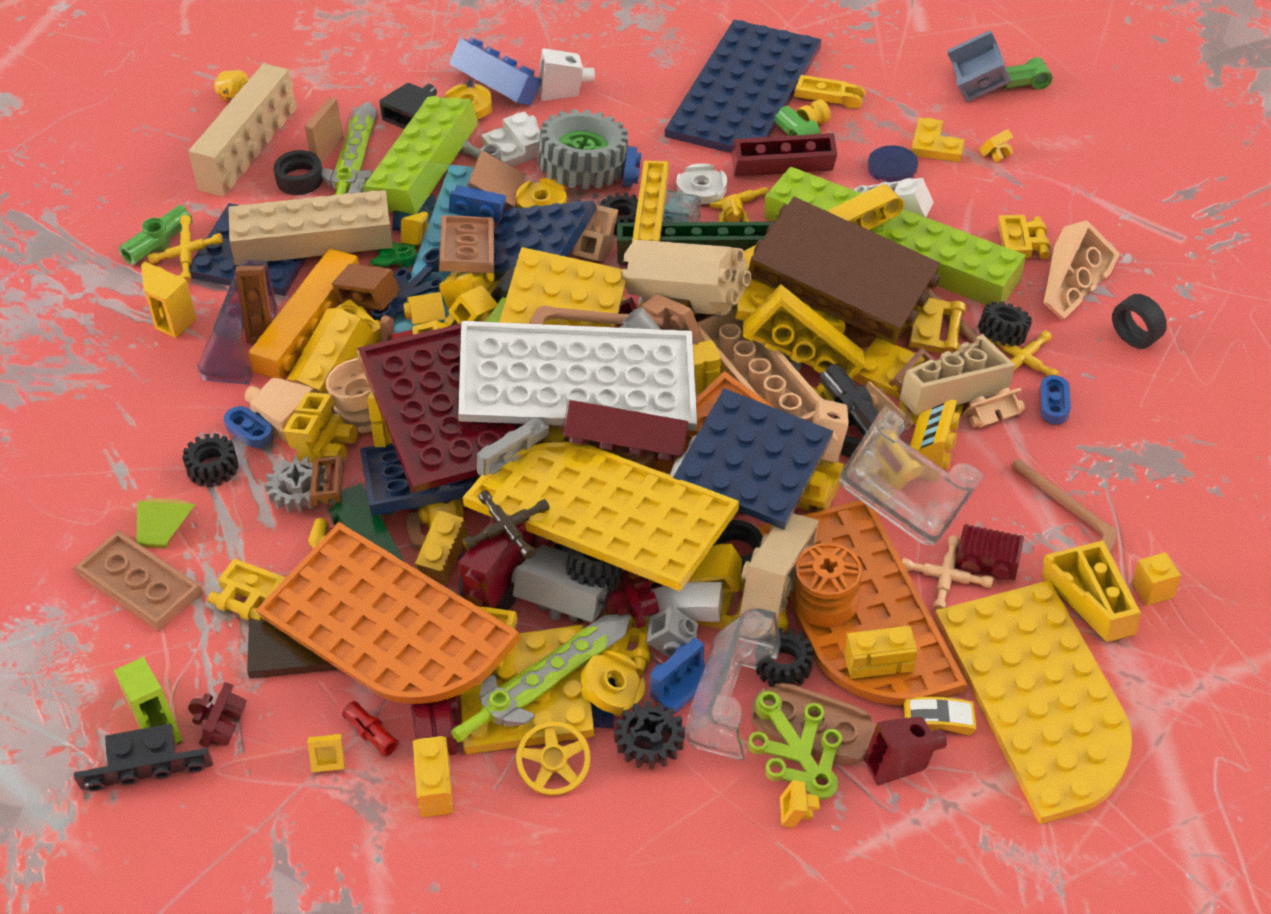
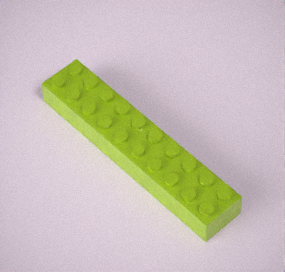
(967, 262)

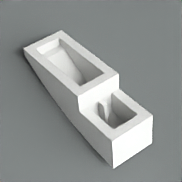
(697, 600)

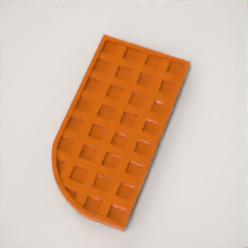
(885, 601)
(386, 622)

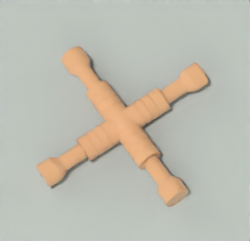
(947, 573)

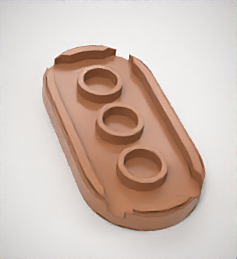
(848, 719)

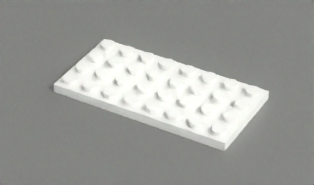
(534, 369)

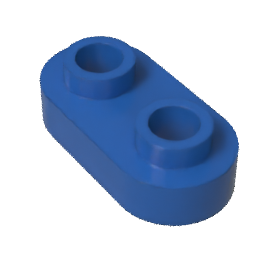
(631, 173)
(1054, 399)
(248, 427)

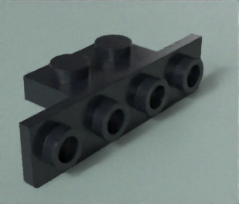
(140, 756)

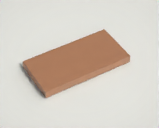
(467, 244)
(138, 580)

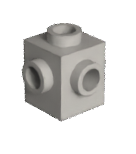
(670, 630)

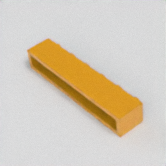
(292, 328)

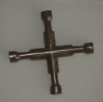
(506, 524)

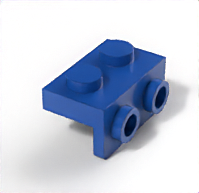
(678, 678)

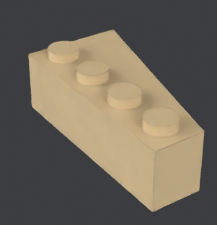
(960, 376)
(772, 566)

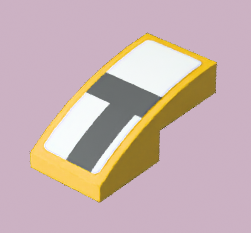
(943, 713)

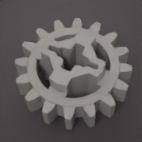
(291, 484)

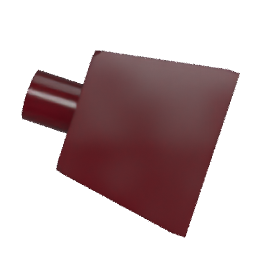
(901, 748)

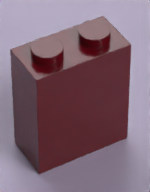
(489, 568)

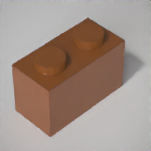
(366, 286)

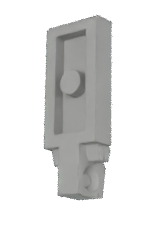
(498, 454)

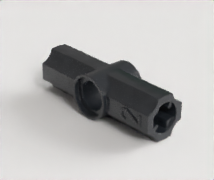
(856, 397)

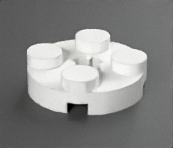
(714, 182)

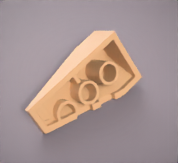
(1077, 266)

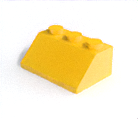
(329, 346)

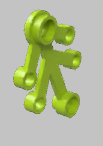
(796, 748)

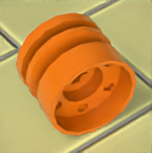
(827, 584)

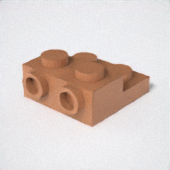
(674, 316)

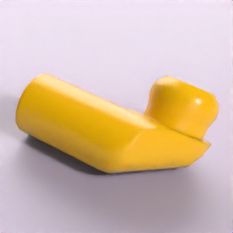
(318, 532)

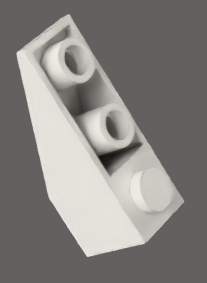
(912, 191)

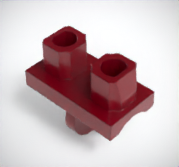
(634, 598)
(215, 728)

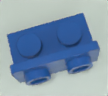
(476, 203)

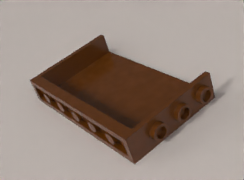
(844, 270)

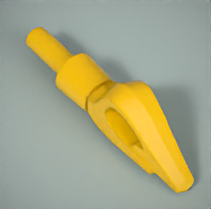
(744, 197)

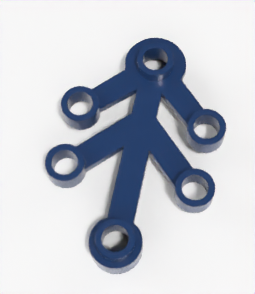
(414, 287)

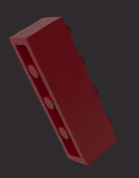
(778, 153)
(624, 428)

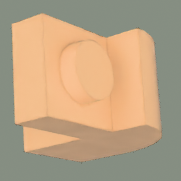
(598, 236)

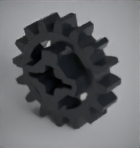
(648, 737)

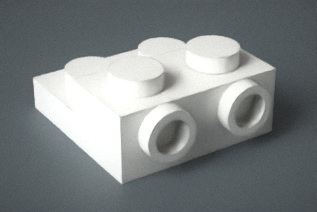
(516, 139)

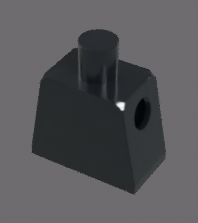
(404, 102)

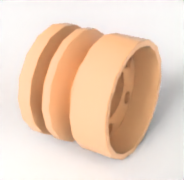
(350, 394)

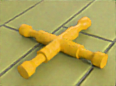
(185, 248)
(1025, 355)

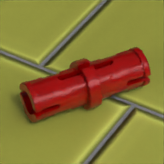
(370, 728)

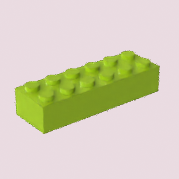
(423, 152)

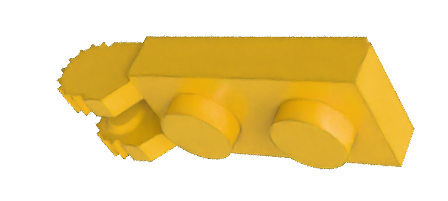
(830, 91)

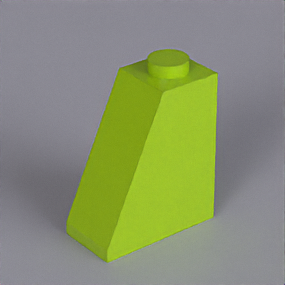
(145, 696)

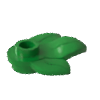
(402, 254)

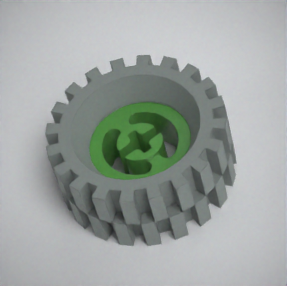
(582, 149)

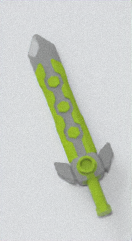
(353, 151)
(506, 702)

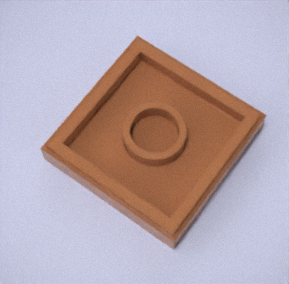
(324, 130)
(497, 177)

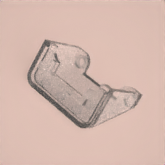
(905, 483)
(713, 714)

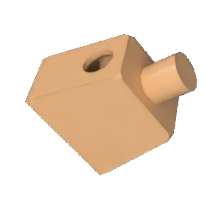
(276, 402)
(838, 425)

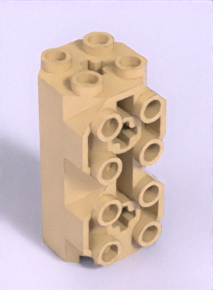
(701, 274)

